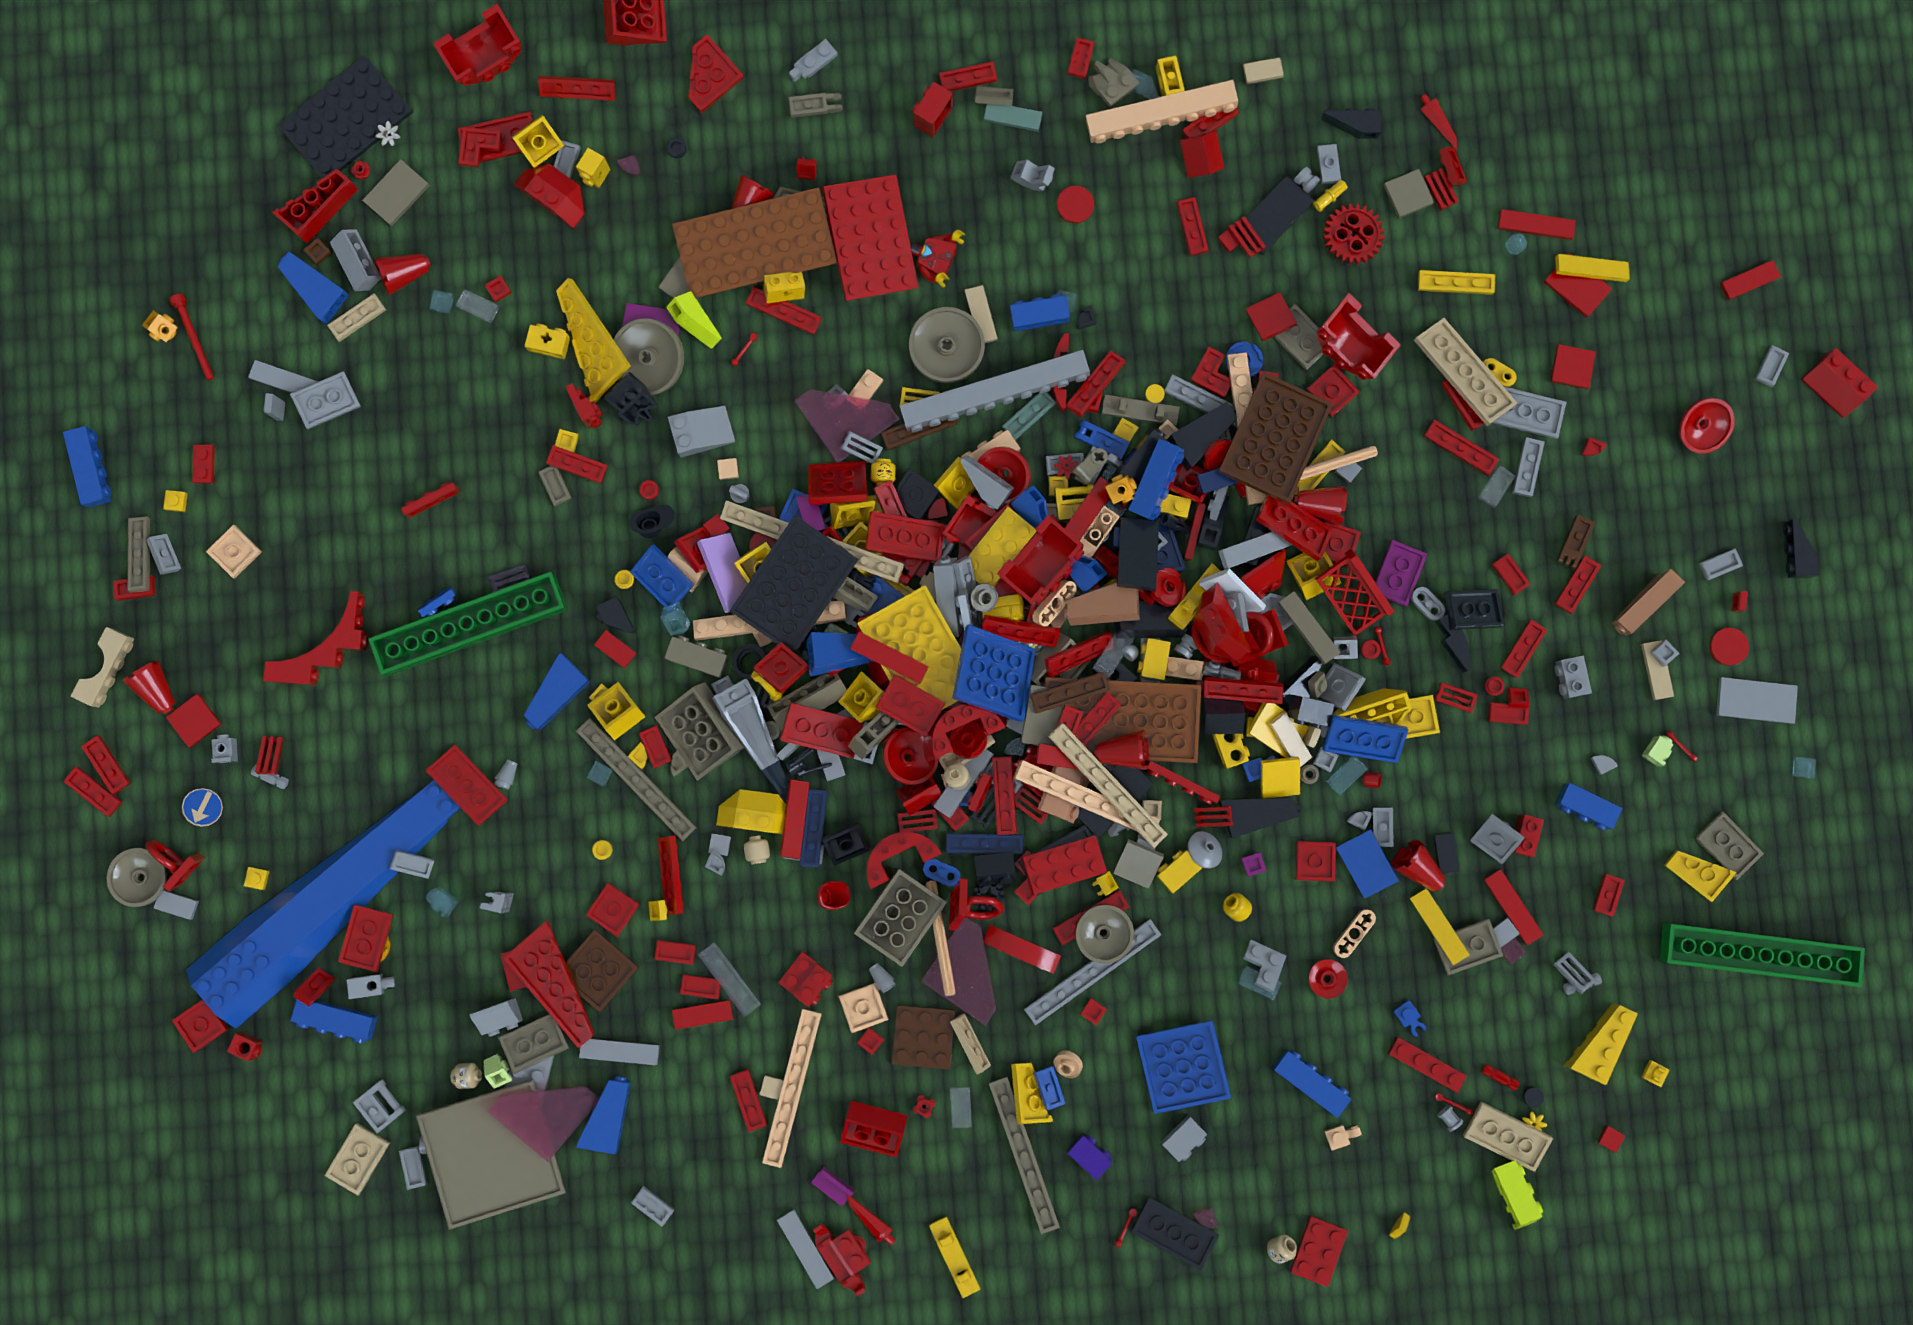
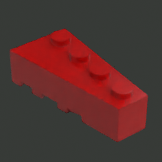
(316, 205)

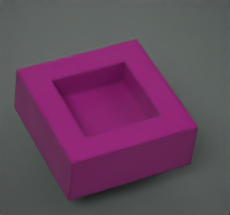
(1253, 864)

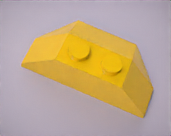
(1380, 706)
(753, 811)

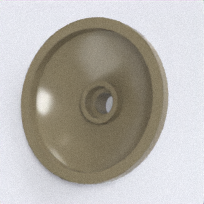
(125, 881)
(1110, 946)

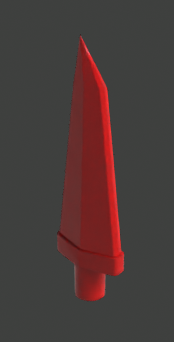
(1436, 115)
(872, 1222)

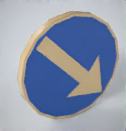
(202, 807)

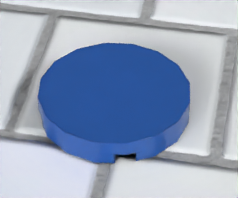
(1254, 356)

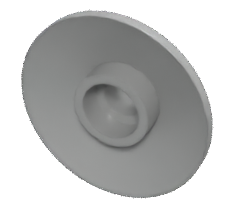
(1205, 850)

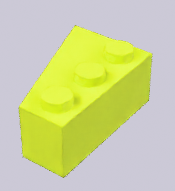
(1517, 1194)

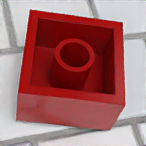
(932, 109)

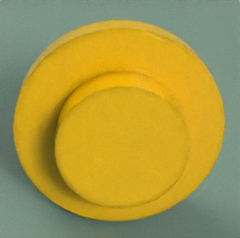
(624, 579)

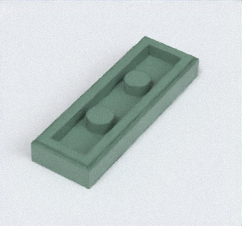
(1013, 116)
(1029, 414)

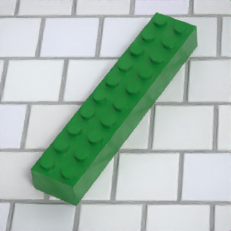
(468, 624)
(1762, 955)

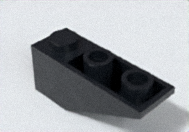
(1358, 123)
(1211, 529)
(1801, 557)

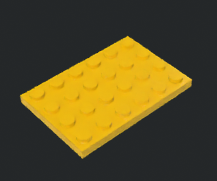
(919, 631)

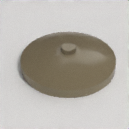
(946, 345)
(652, 352)

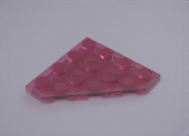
(835, 414)
(969, 973)
(544, 1117)

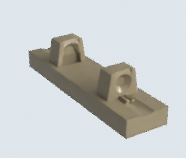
(1139, 410)

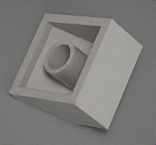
(497, 1017)

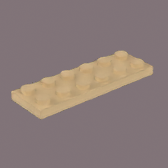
(1465, 371)

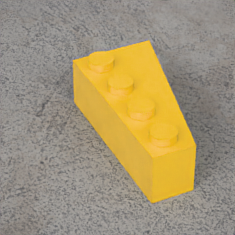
(1603, 1045)

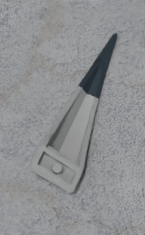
(744, 717)

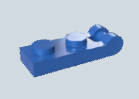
(1101, 439)

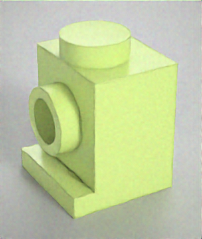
(1658, 750)
(496, 1071)

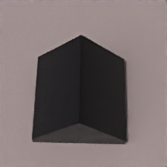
(1223, 716)
(845, 844)

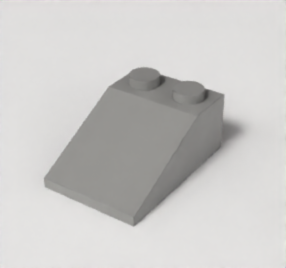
(701, 430)

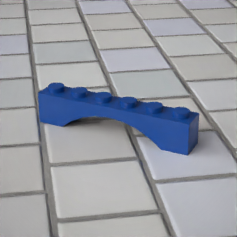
(1033, 509)

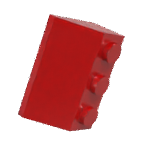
(1839, 382)
(874, 1128)

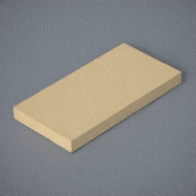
(1507, 1136)

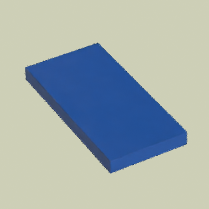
(1365, 738)

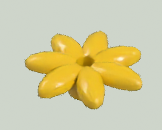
(1536, 1120)

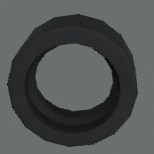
(740, 654)

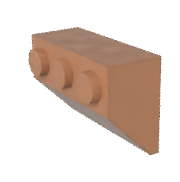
(1058, 807)

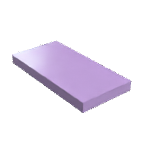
(719, 556)

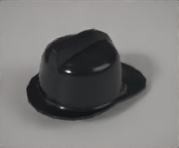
(652, 520)

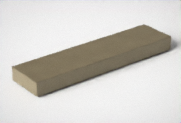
(138, 554)
(1309, 628)

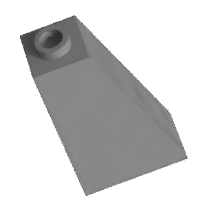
(946, 590)

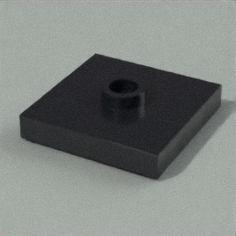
(916, 494)

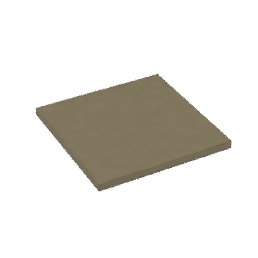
(481, 1163)

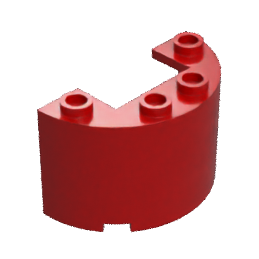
(481, 51)
(1354, 342)
(1043, 562)
(937, 743)
(893, 845)

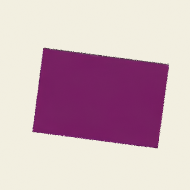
(636, 312)
(1400, 572)

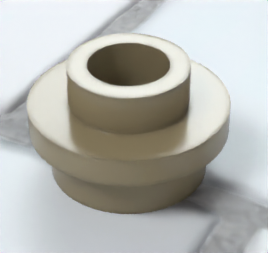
(1315, 774)

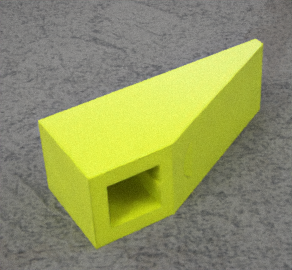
(691, 316)

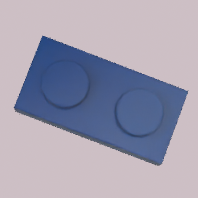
(1049, 1088)

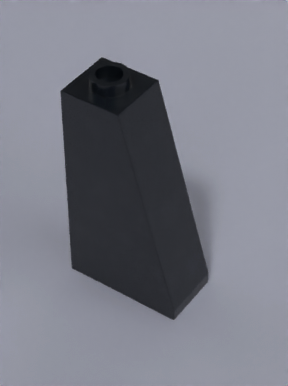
(1201, 433)
(1138, 459)
(1152, 624)
(1256, 814)

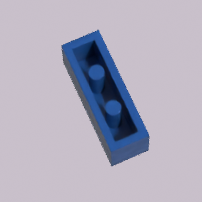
(1039, 312)
(1588, 806)

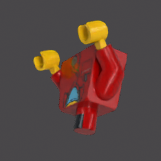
(937, 256)

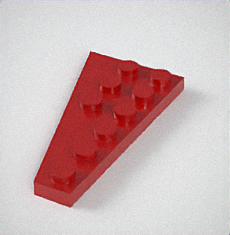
(546, 975)

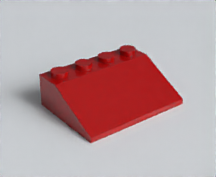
(634, 22)

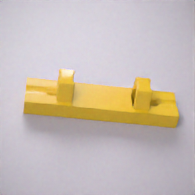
(1187, 607)
(954, 1256)

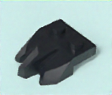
(631, 399)

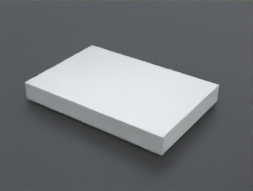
(1230, 585)

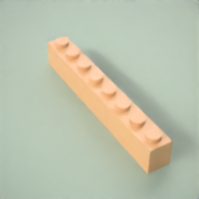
(1162, 111)

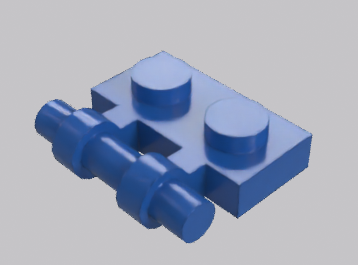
(430, 605)

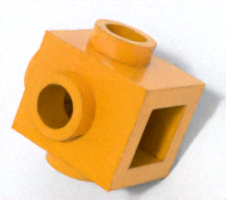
(160, 326)
(1116, 493)

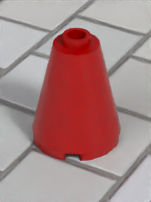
(750, 192)
(401, 270)
(1323, 502)
(152, 687)
(1125, 751)
(1419, 866)

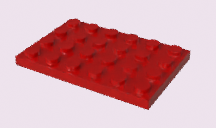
(870, 237)

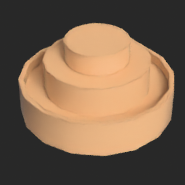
(1068, 1064)

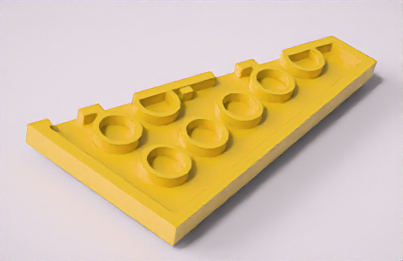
(593, 345)

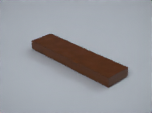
(900, 435)
(1069, 692)

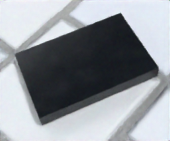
(1474, 609)

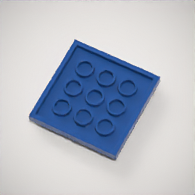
(994, 673)
(1183, 1066)

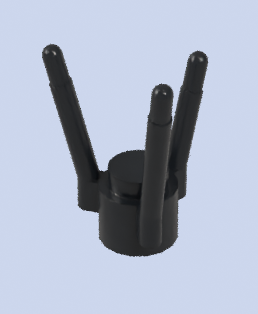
(797, 764)

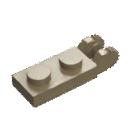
(813, 104)

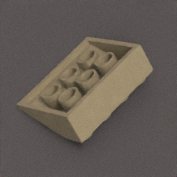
(699, 731)
(900, 917)

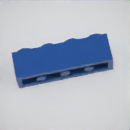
(87, 466)
(1156, 479)
(335, 1019)
(1311, 1083)

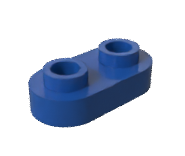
(941, 872)

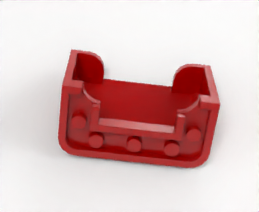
(968, 519)

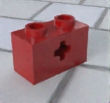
(1530, 828)

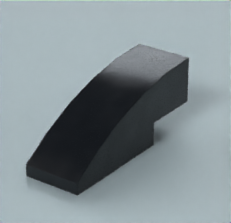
(1455, 643)

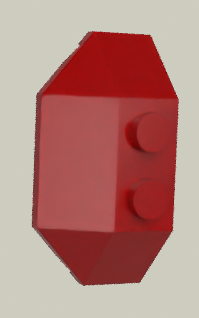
(553, 192)
(1266, 575)
(1219, 626)

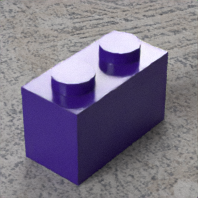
(1090, 1156)

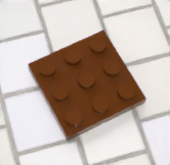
(599, 970)
(923, 1037)

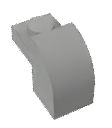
(1031, 175)

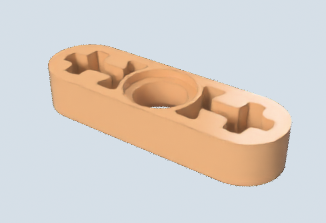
(1046, 605)
(1358, 918)

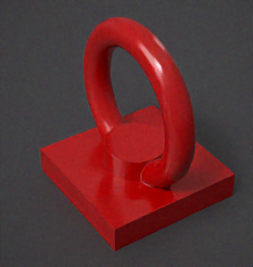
(1256, 651)
(180, 868)
(960, 906)

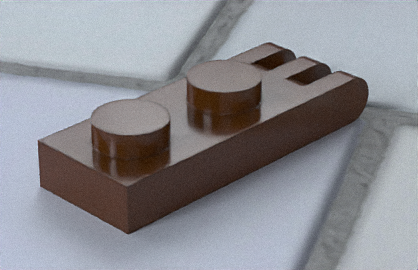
(1576, 541)

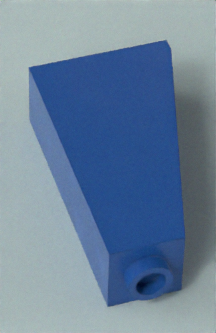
(315, 289)
(832, 652)
(557, 691)
(607, 1120)

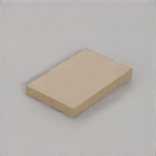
(357, 1159)

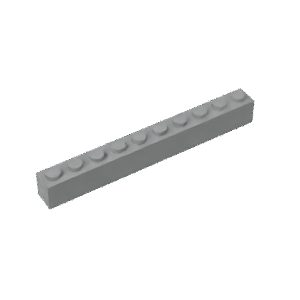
(995, 390)

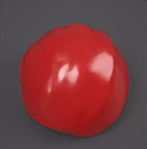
(833, 895)

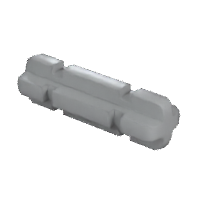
(281, 781)
(1569, 988)

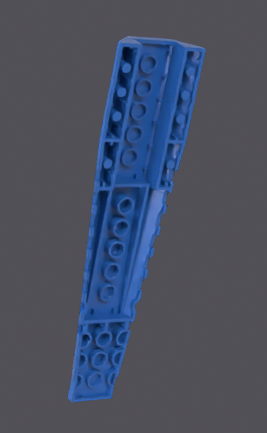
(302, 919)

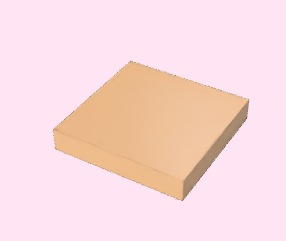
(234, 551)
(863, 1007)

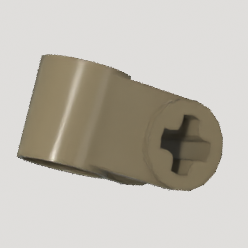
(1089, 467)

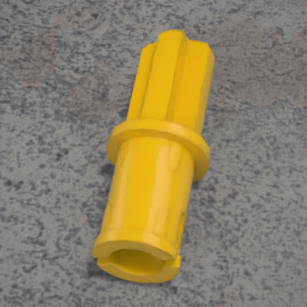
(1330, 195)

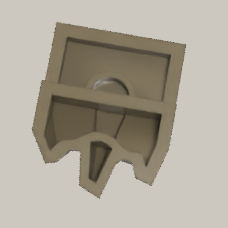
(1112, 81)

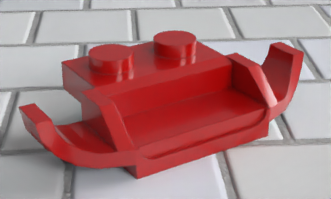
(843, 1256)

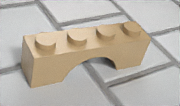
(114, 647)

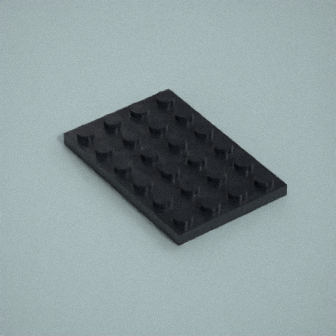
(344, 117)
(794, 584)

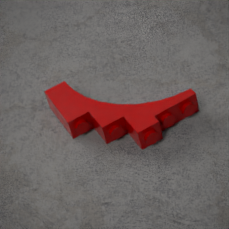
(329, 654)

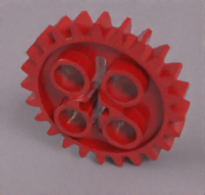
(1364, 221)

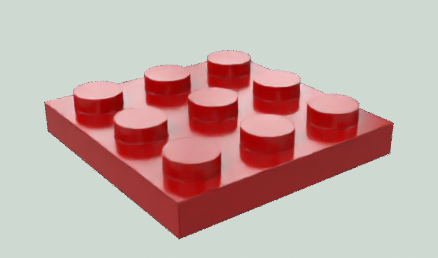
(837, 482)

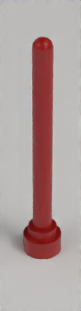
(179, 302)

